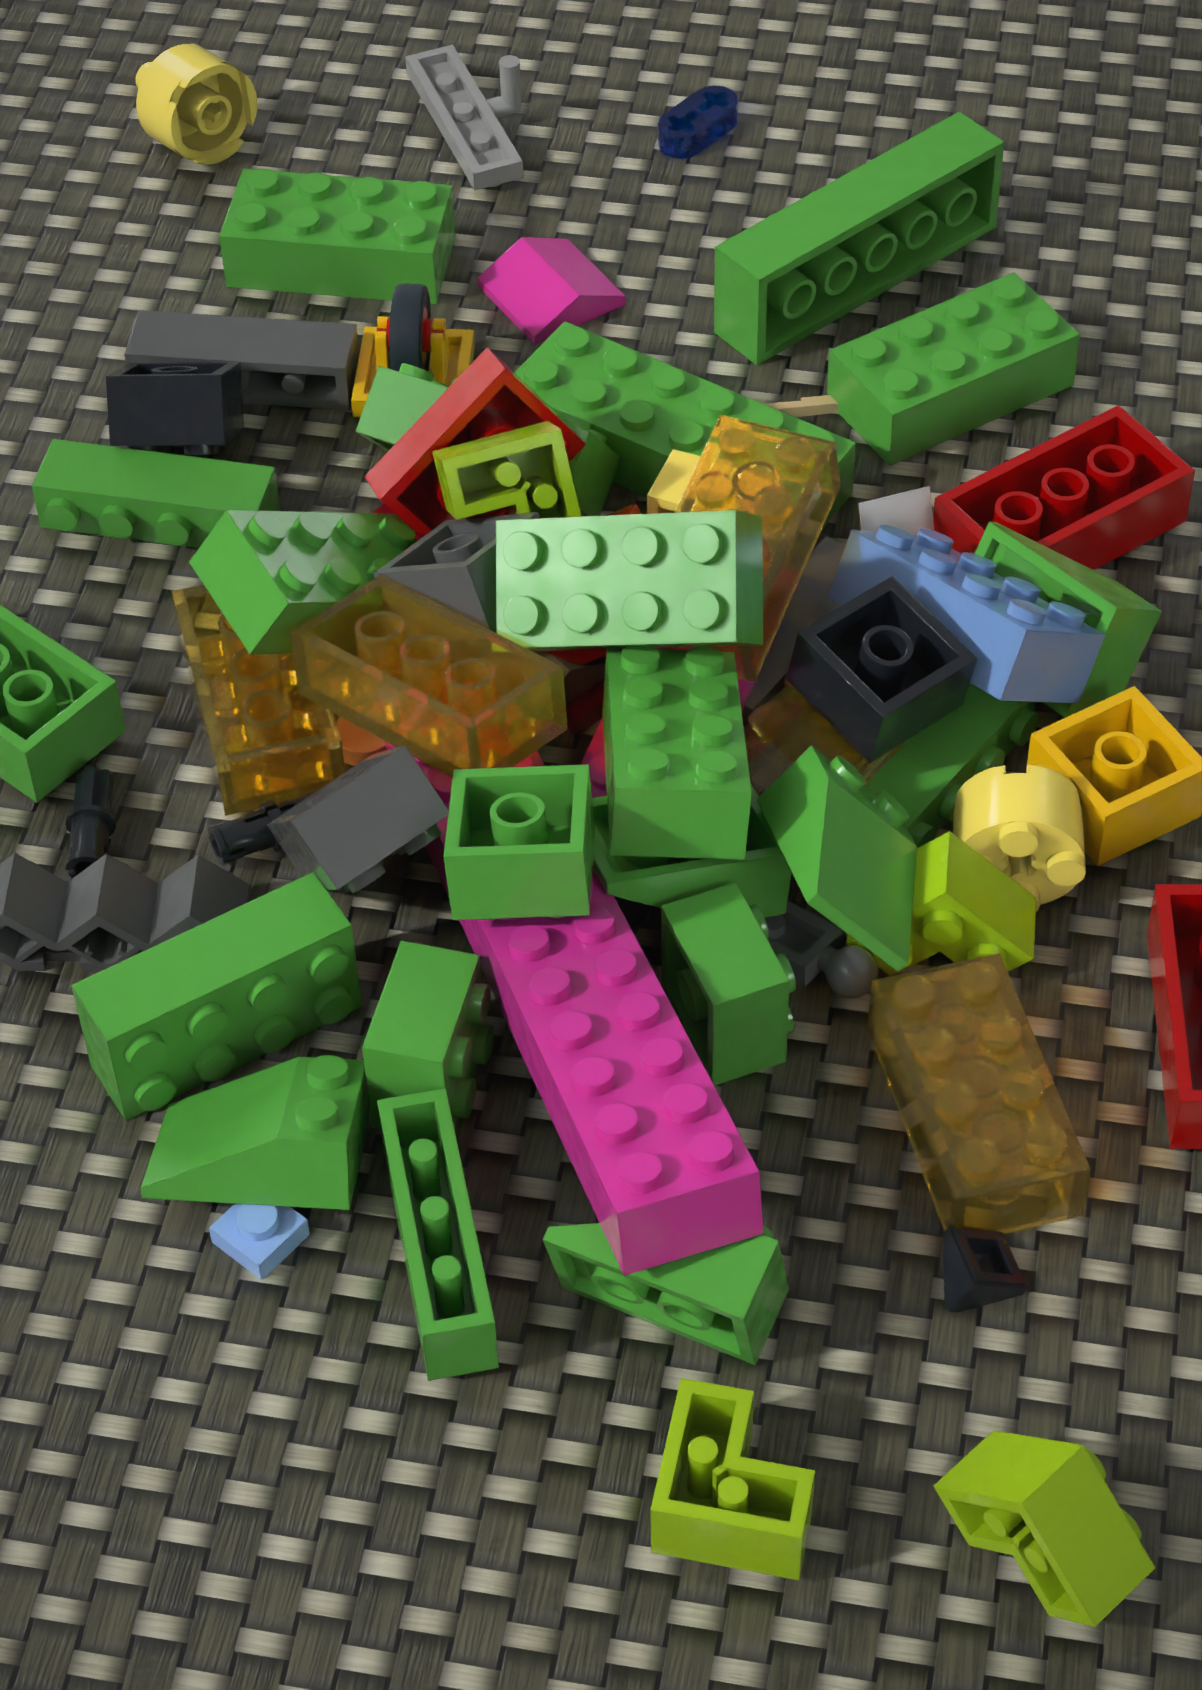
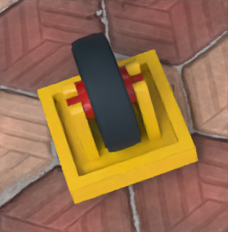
(411, 339)

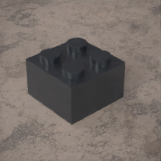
(175, 405)
(881, 668)

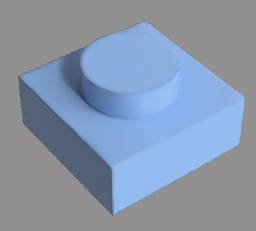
(259, 1235)

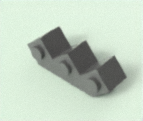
(104, 910)

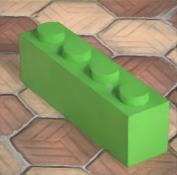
(145, 492)
(948, 753)
(438, 1235)

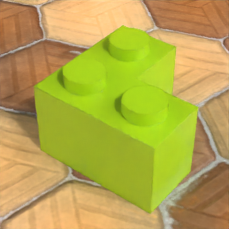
(511, 469)
(965, 908)
(719, 1502)
(1054, 1516)

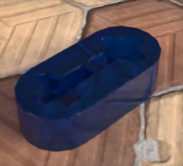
(697, 122)

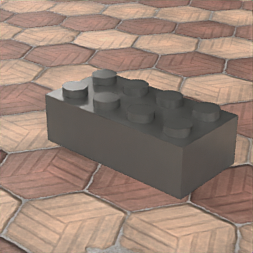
(361, 819)

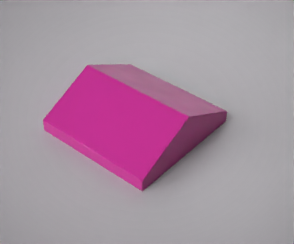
(548, 283)

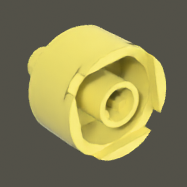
(195, 103)
(1025, 827)

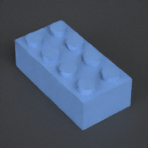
(1021, 641)

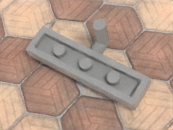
(468, 118)

